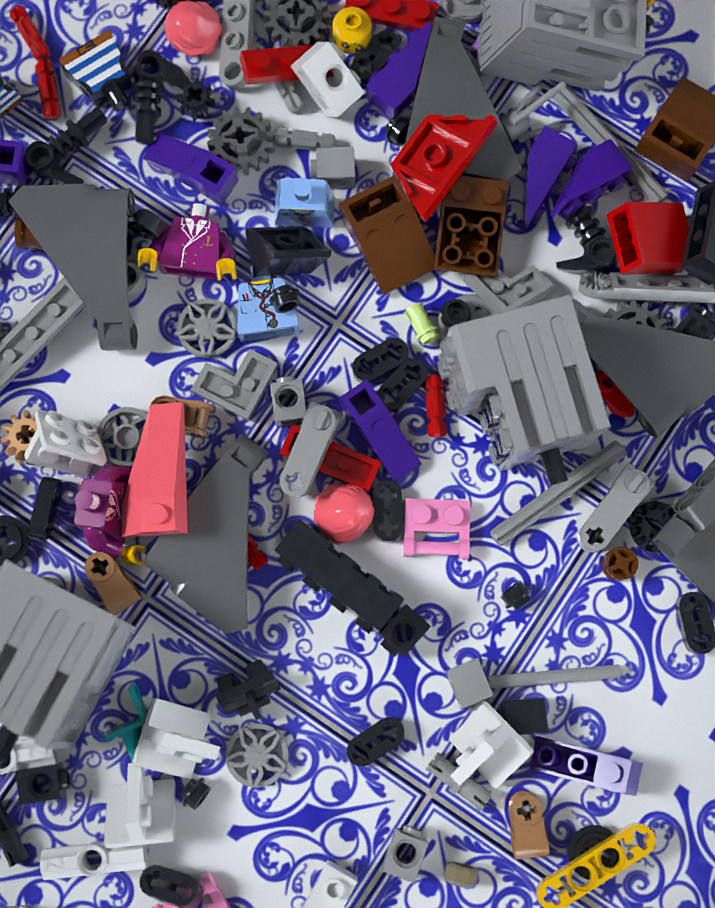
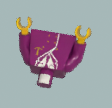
(192, 248)
(100, 512)

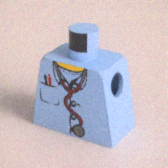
(304, 203)
(257, 316)

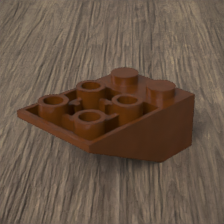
(681, 130)
(472, 226)
(388, 234)

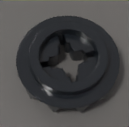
(641, 529)
(17, 532)
(586, 838)

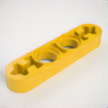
(598, 872)

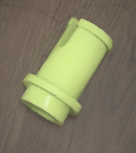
(422, 324)

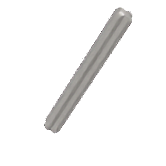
(599, 133)
(558, 493)

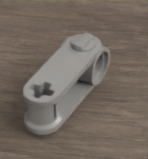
(310, 447)
(614, 509)

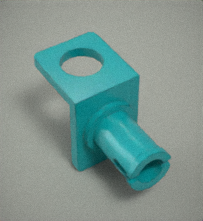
(130, 730)

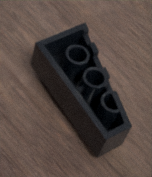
(338, 577)

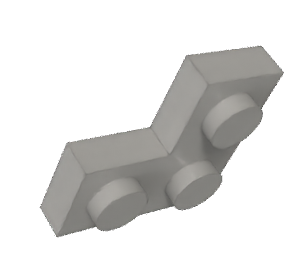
(508, 294)
(239, 392)

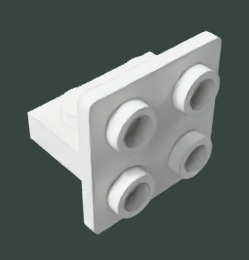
(65, 444)
(174, 739)
(489, 747)
(140, 810)

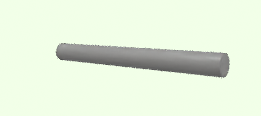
(554, 676)

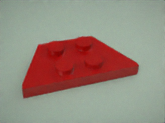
(438, 156)

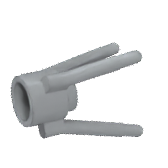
(516, 121)

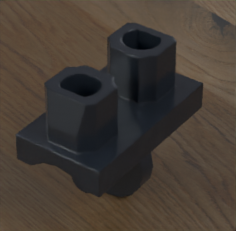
(249, 695)

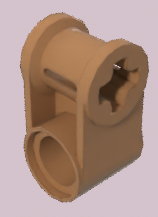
(191, 410)
(115, 587)
(528, 831)

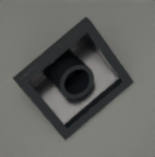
(285, 250)

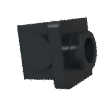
(697, 323)

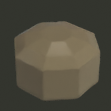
(460, 874)

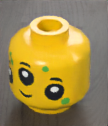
(351, 30)

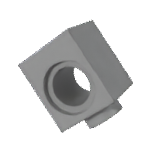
(335, 166)
(288, 415)
(469, 684)
(400, 868)

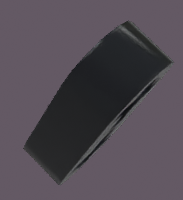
(371, 52)
(146, 224)
(375, 355)
(408, 390)
(45, 508)
(395, 511)
(703, 620)
(380, 748)
(173, 879)

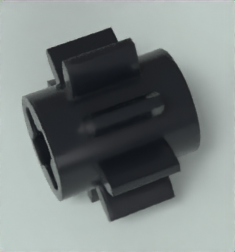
(200, 94)

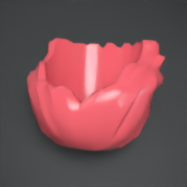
(193, 28)
(343, 512)

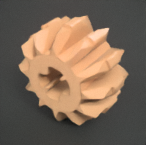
(17, 433)

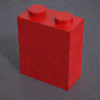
(649, 237)

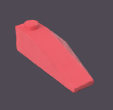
(157, 483)

